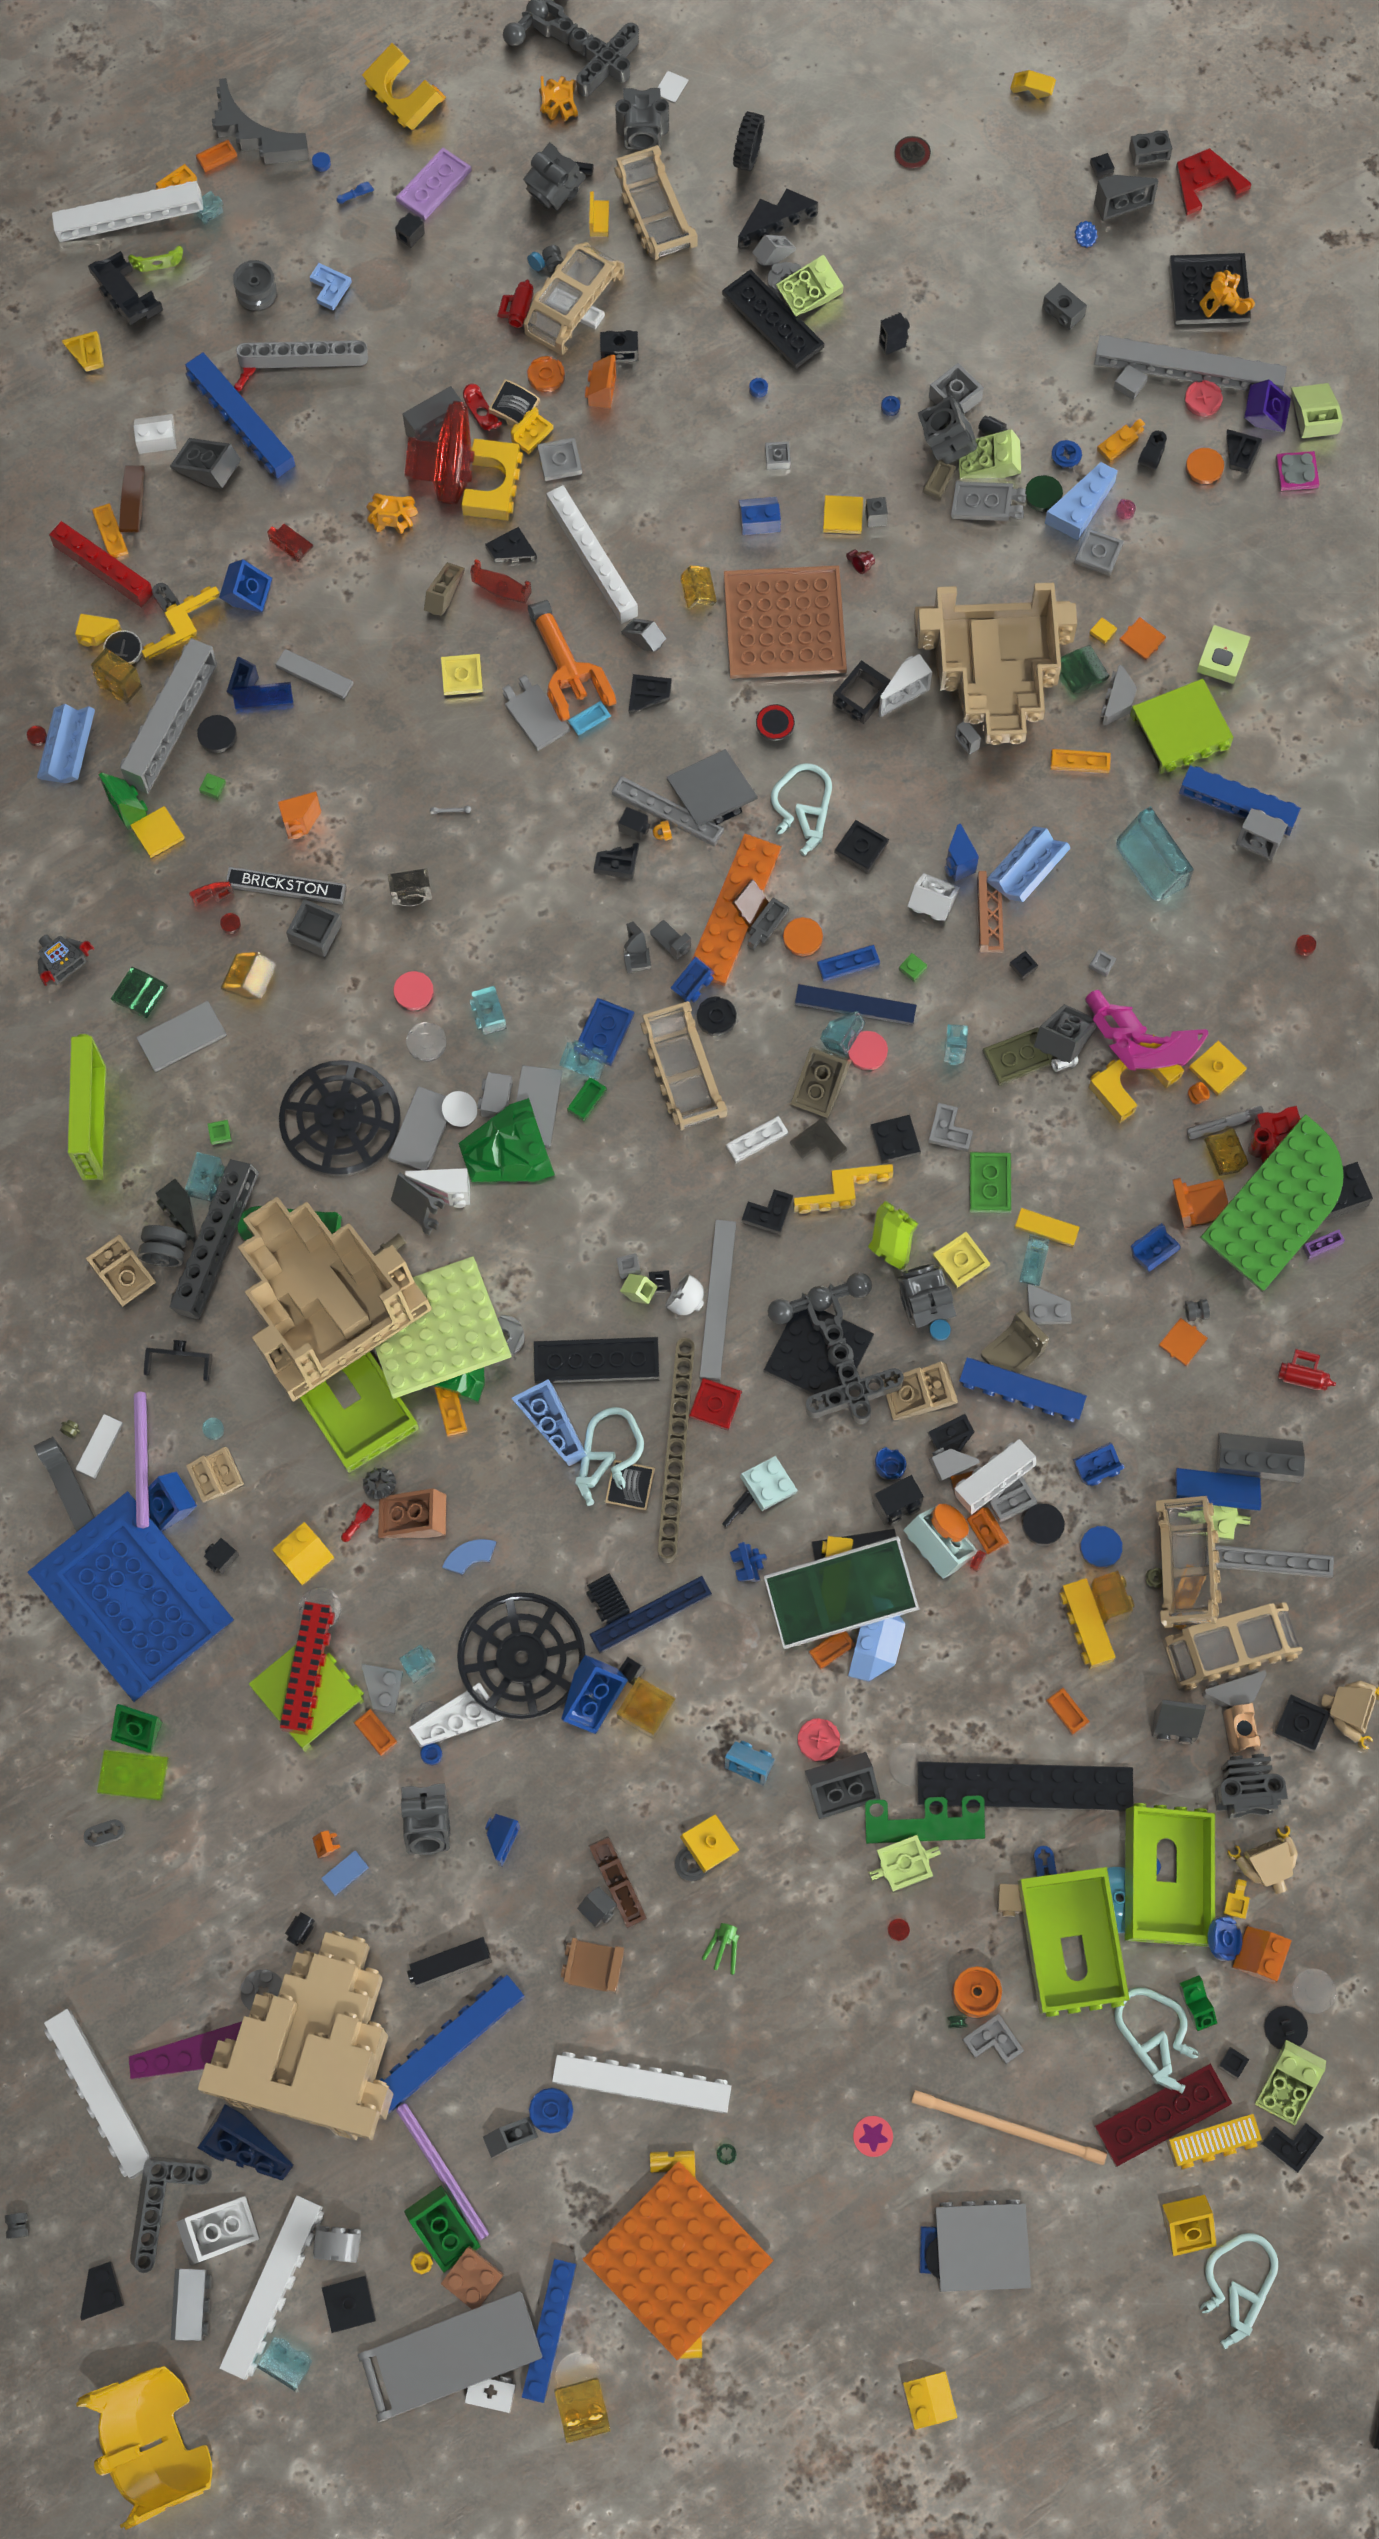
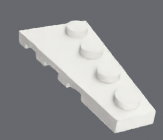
(454, 1719)

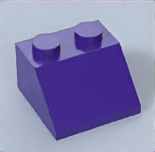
(1267, 406)

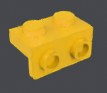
(530, 431)

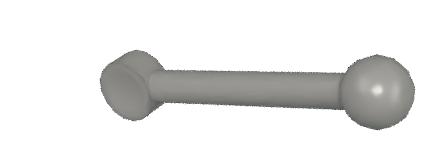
(467, 809)

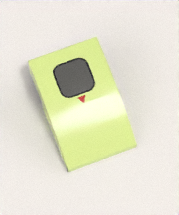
(1223, 654)

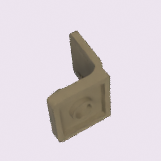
(1017, 1345)

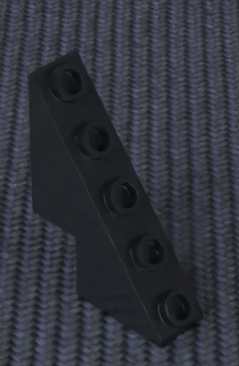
(772, 218)

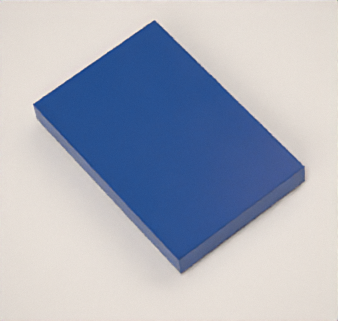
(606, 1028)

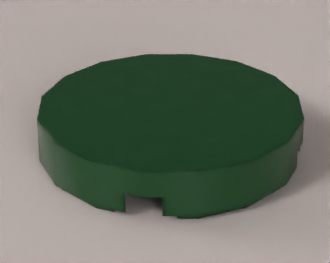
(1043, 492)

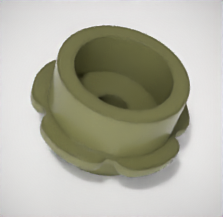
(70, 1429)
(1150, 1577)

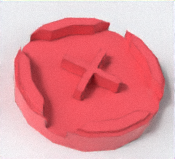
(1203, 398)
(413, 990)
(868, 1051)
(818, 1740)

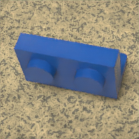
(692, 980)
(1154, 1248)
(1098, 1464)

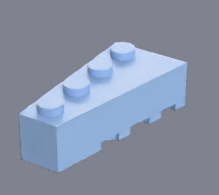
(1081, 503)
(550, 1418)

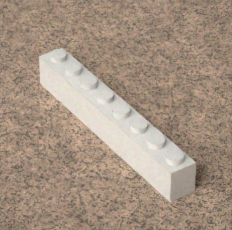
(127, 211)
(592, 554)
(642, 2084)
(98, 2092)
(271, 2287)

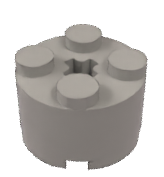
(336, 2244)

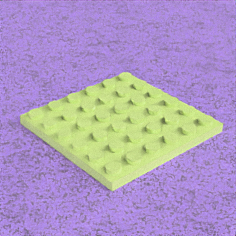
(449, 1339)

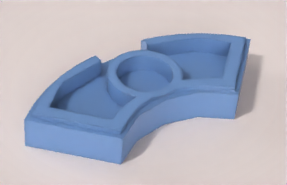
(468, 1554)

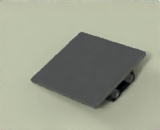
(712, 789)

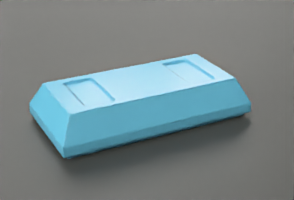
(589, 718)

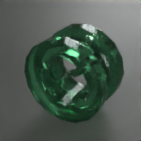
(957, 2022)
(733, 2154)

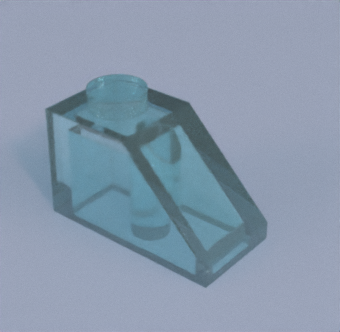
(842, 1032)
(1034, 1260)

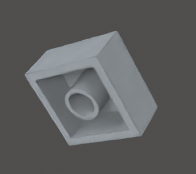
(1130, 381)
(777, 455)
(967, 737)

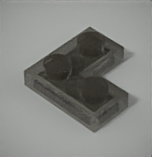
(821, 1137)

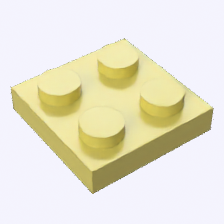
(461, 674)
(961, 1259)

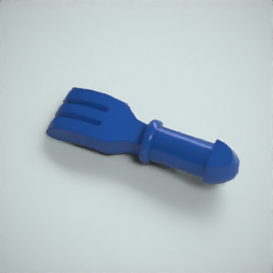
(361, 189)

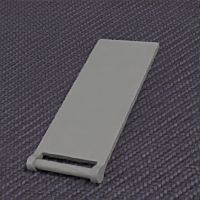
(452, 2355)

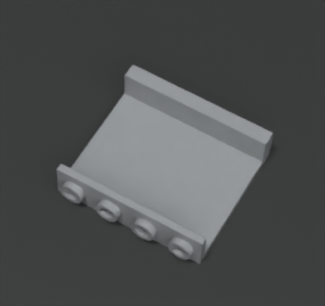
(982, 2246)

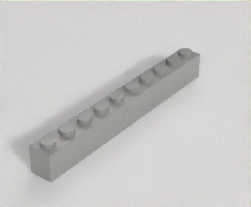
(1186, 364)

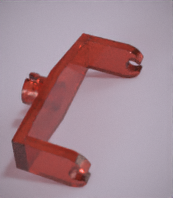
(500, 584)

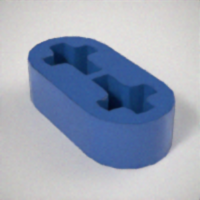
(1050, 1862)

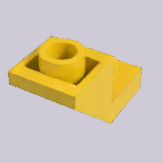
(1037, 83)

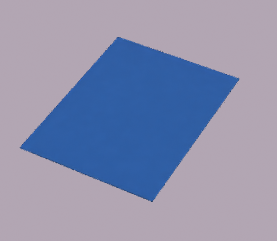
(130, 1597)

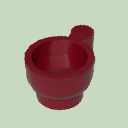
(861, 560)

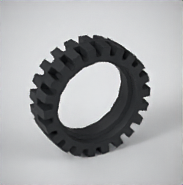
(748, 141)

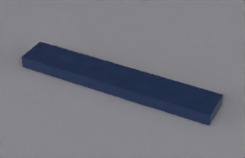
(848, 1002)
(650, 1614)

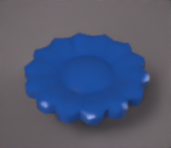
(1086, 234)

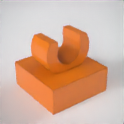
(323, 1843)

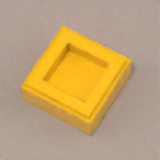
(1103, 630)

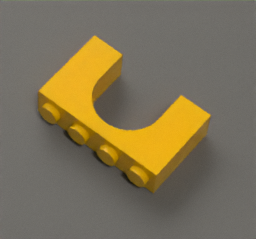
(381, 77)
(497, 502)
(1109, 1091)

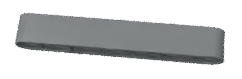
(314, 354)

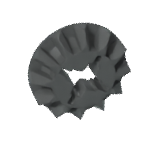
(384, 1489)
(682, 1866)

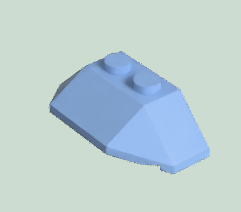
(877, 1648)

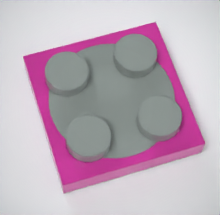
(1297, 471)

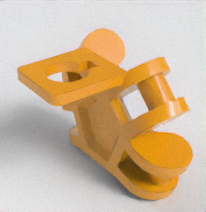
(559, 93)
(1226, 295)
(387, 509)

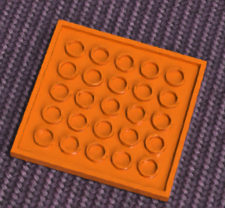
(677, 2260)

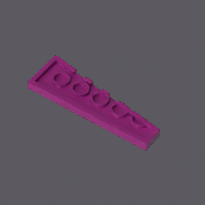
(181, 2056)

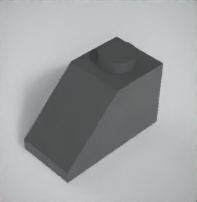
(644, 634)
(510, 2136)

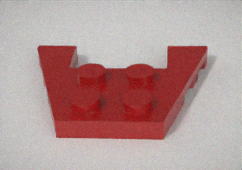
(1204, 171)

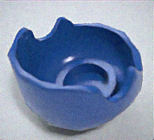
(890, 1464)

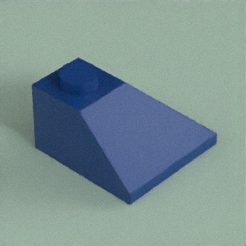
(501, 1835)

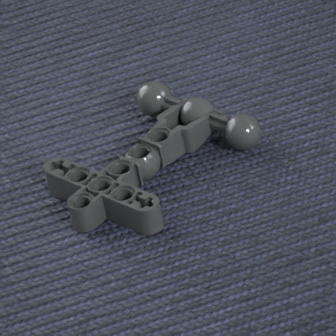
(579, 40)
(820, 1299)

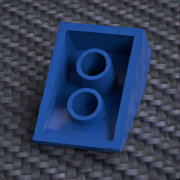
(592, 1694)

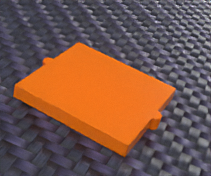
(1142, 638)
(1183, 1342)

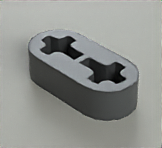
(170, 597)
(103, 1828)

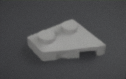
(1047, 1307)
(1013, 1500)

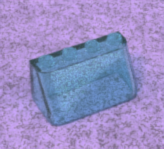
(1154, 856)

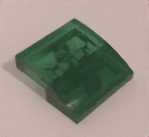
(1082, 669)
(139, 992)

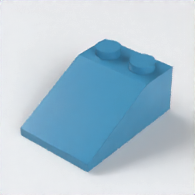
(749, 1762)

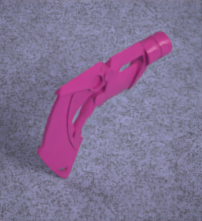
(1173, 1051)

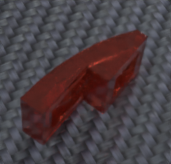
(216, 890)

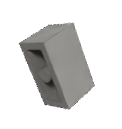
(496, 1094)

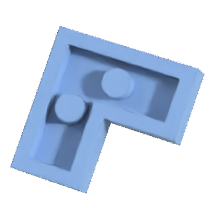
(333, 285)

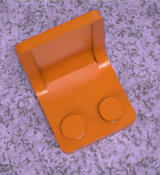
(1200, 1202)

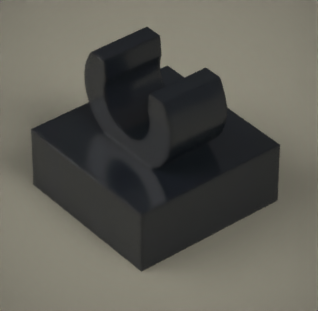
(662, 1280)

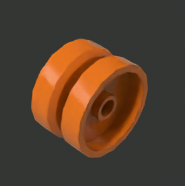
(986, 1983)

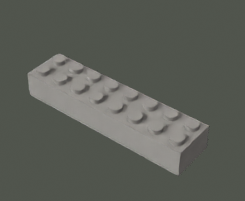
(168, 715)

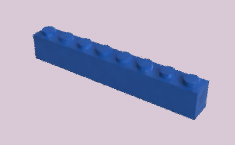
(240, 415)
(452, 2039)

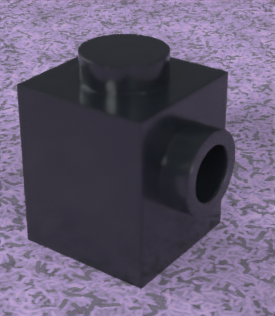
(410, 229)
(634, 823)
(220, 1556)

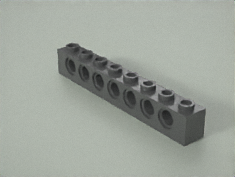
(214, 1239)

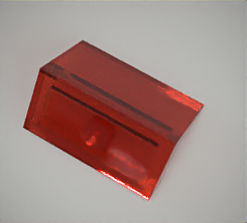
(289, 542)

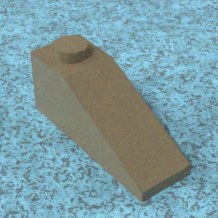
(442, 589)

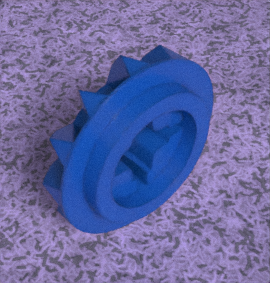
(1069, 447)

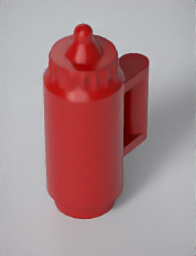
(520, 304)
(1303, 1375)

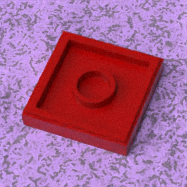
(715, 1404)

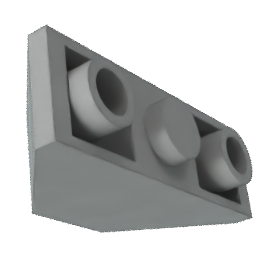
(1119, 697)
(1236, 1690)

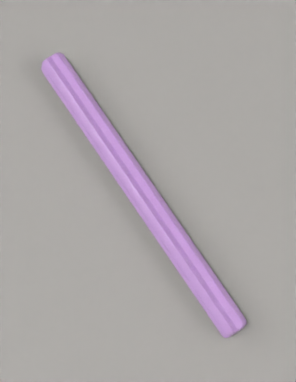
(141, 1460)
(442, 2171)

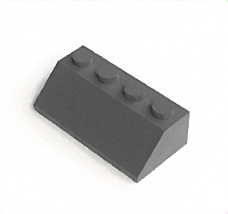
(1260, 1457)

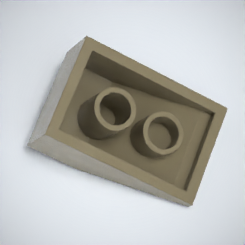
(820, 1081)

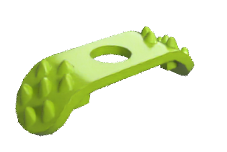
(168, 260)

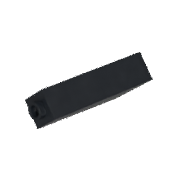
(450, 1962)

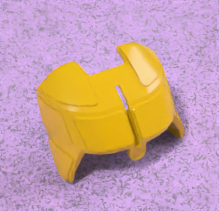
(134, 2417)

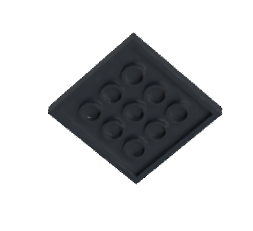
(1192, 281)
(802, 1354)

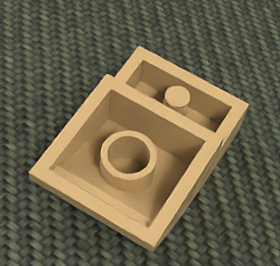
(120, 1270)
(922, 1392)

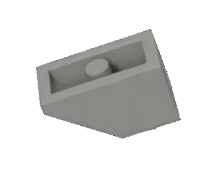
(773, 249)
(950, 1462)

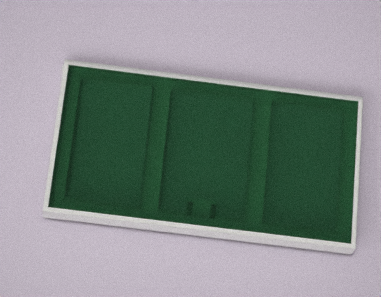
(841, 1592)

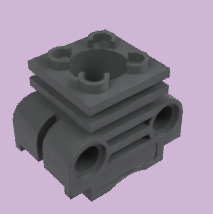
(1249, 1787)

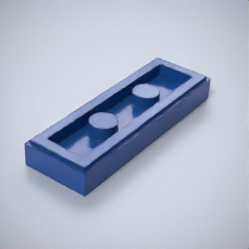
(848, 963)

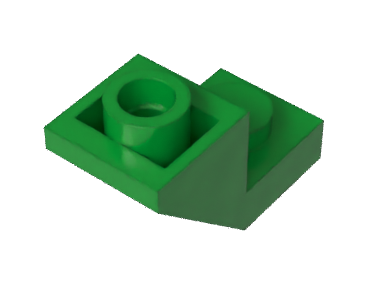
(1197, 2003)

